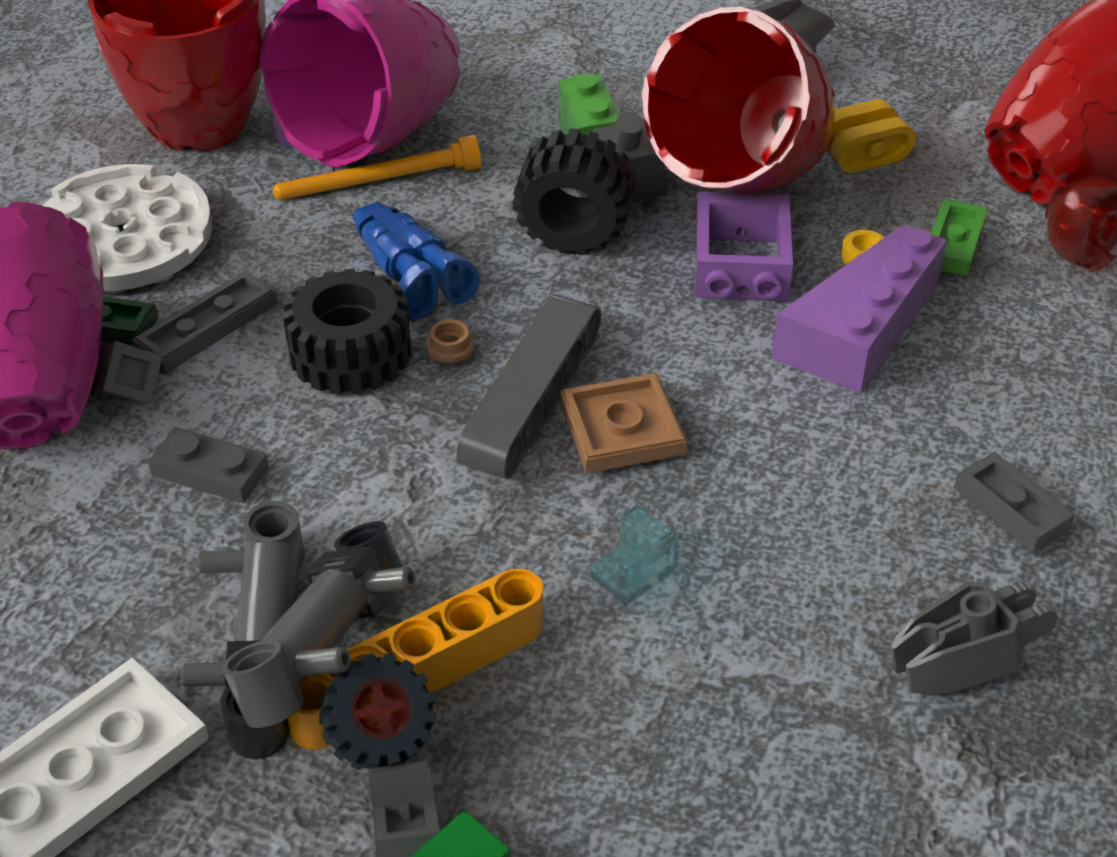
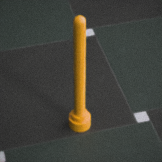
(462, 154)

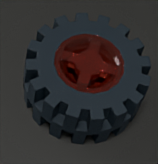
(398, 704)

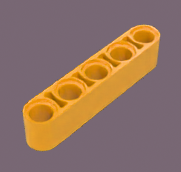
(442, 641)

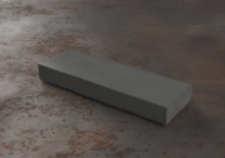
(207, 320)

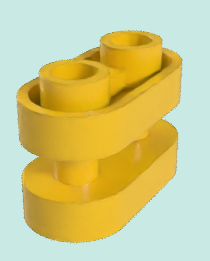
(869, 136)

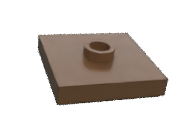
(622, 422)

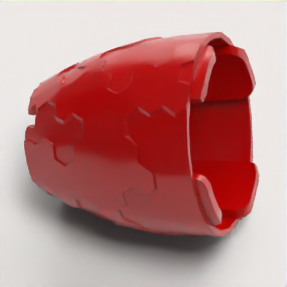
(184, 65)
(720, 97)
(1060, 107)

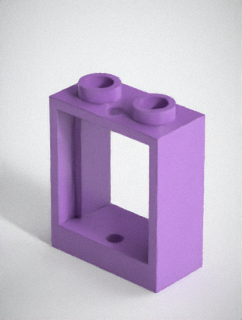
(743, 219)

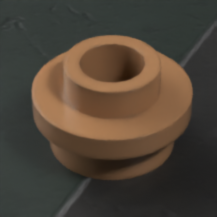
(449, 341)

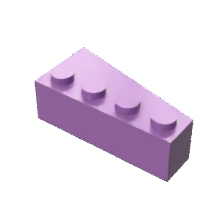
(862, 310)

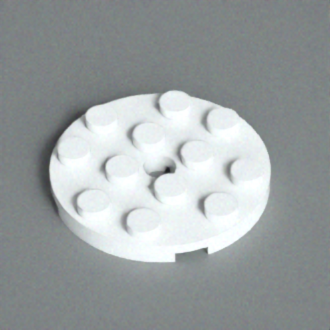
(162, 215)

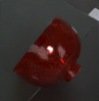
(1084, 222)

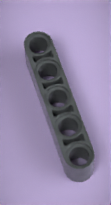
(528, 387)

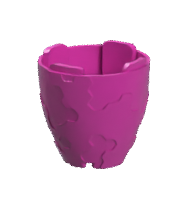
(356, 74)
(46, 322)

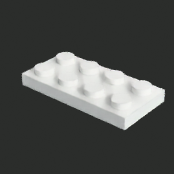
(90, 760)

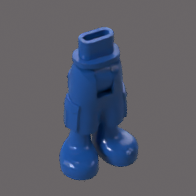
(415, 258)

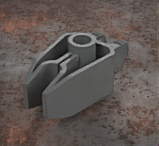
(970, 637)

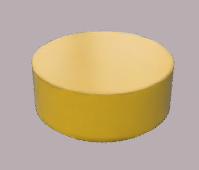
(857, 243)

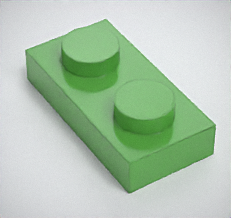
(962, 227)

